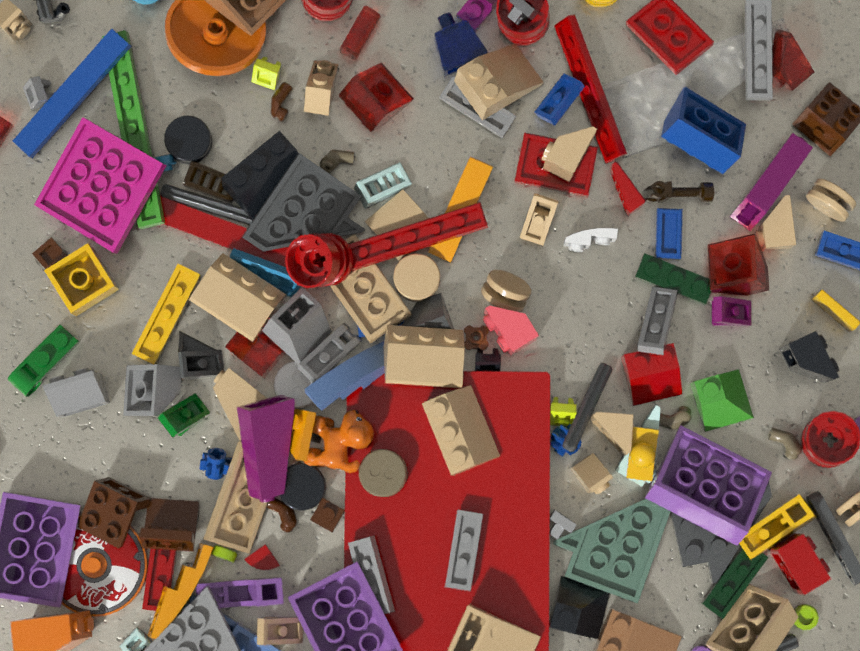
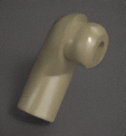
(334, 158)
(789, 441)

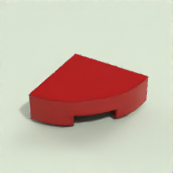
(262, 559)

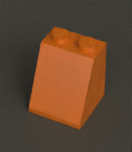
(52, 632)

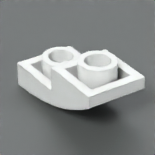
(582, 240)

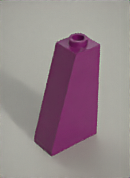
(771, 182)
(266, 444)

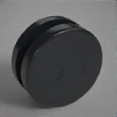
(188, 139)
(303, 487)

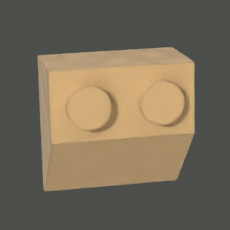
(567, 152)

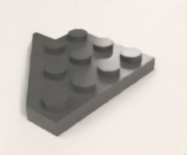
(303, 204)
(701, 546)

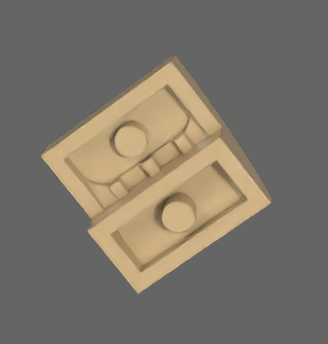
(396, 214)

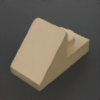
(539, 219)
(279, 631)

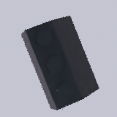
(259, 173)

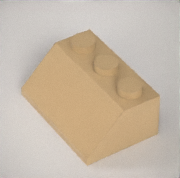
(237, 297)
(424, 356)
(461, 430)
(754, 623)

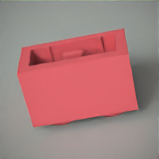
(512, 328)

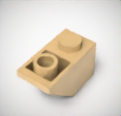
(13, 21)
(320, 87)
(592, 474)

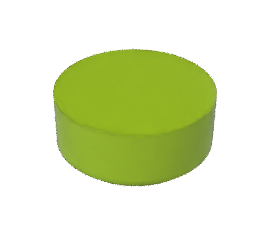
(224, 553)
(807, 617)

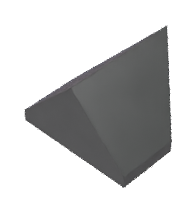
(430, 314)
(197, 358)

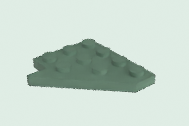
(617, 549)

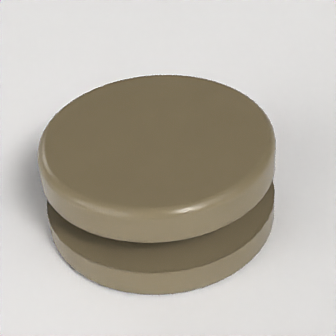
(383, 473)

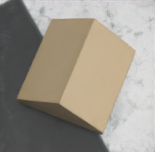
(616, 429)

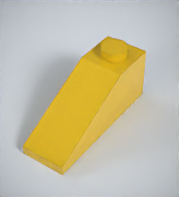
(777, 526)

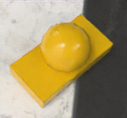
(642, 453)

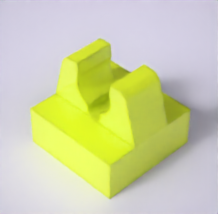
(266, 73)
(562, 413)

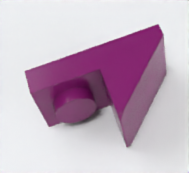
(476, 12)
(731, 312)

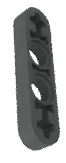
(835, 537)

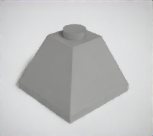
(150, 388)

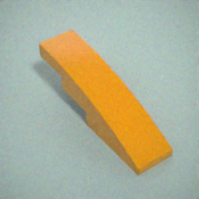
(466, 193)
(174, 599)

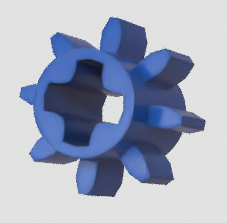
(558, 437)
(215, 463)

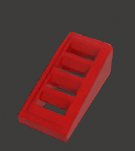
(628, 193)

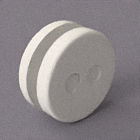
(291, 383)

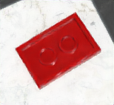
(669, 34)
(531, 170)

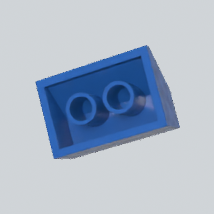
(704, 131)

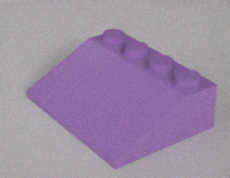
(709, 485)
(35, 548)
(343, 614)

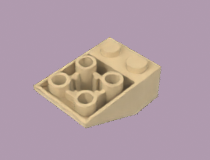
(490, 633)

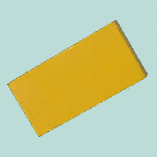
(835, 310)

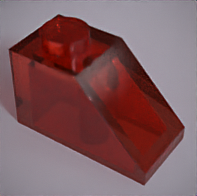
(788, 62)

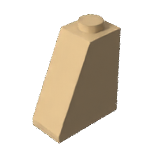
(234, 392)

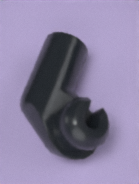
(59, 12)

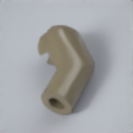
(673, 422)

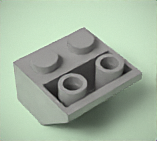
(298, 326)
(76, 393)

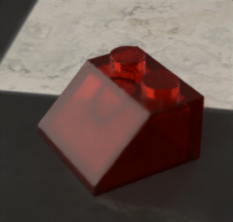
(375, 96)

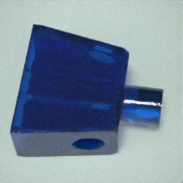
(456, 44)

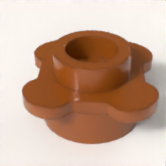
(481, 332)

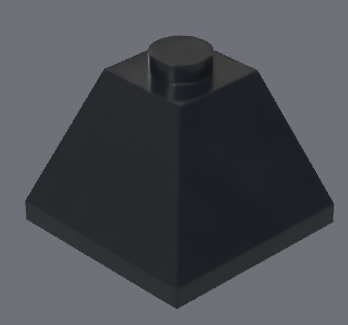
(578, 608)

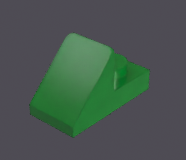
(183, 415)

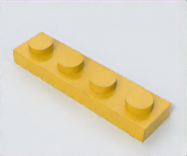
(166, 314)

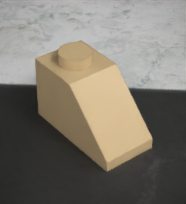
(778, 227)

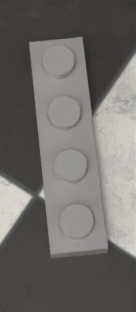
(758, 50)

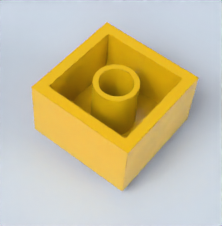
(81, 279)

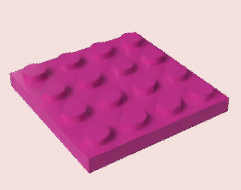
(100, 185)

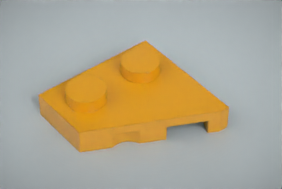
(301, 433)

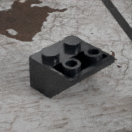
(810, 359)

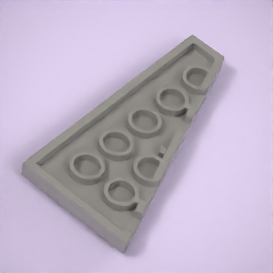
(197, 629)

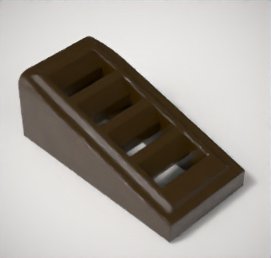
(190, 175)

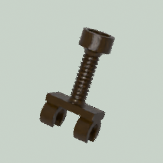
(666, 191)

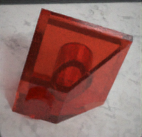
(738, 266)
(259, 355)

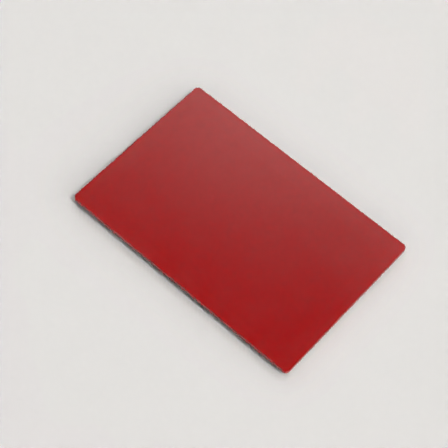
(419, 521)

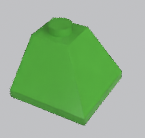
(721, 400)

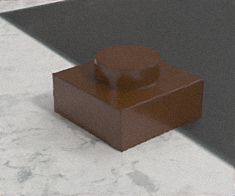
(49, 253)
(327, 515)

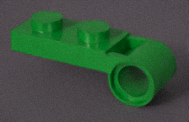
(42, 361)

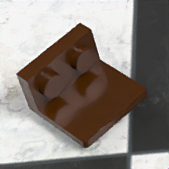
(829, 119)
(111, 510)
(170, 525)

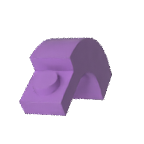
(245, 592)

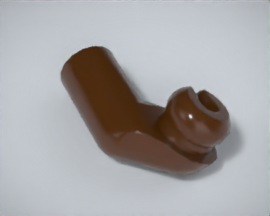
(277, 101)
(287, 514)

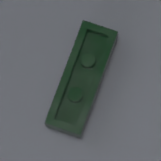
(673, 277)
(733, 583)

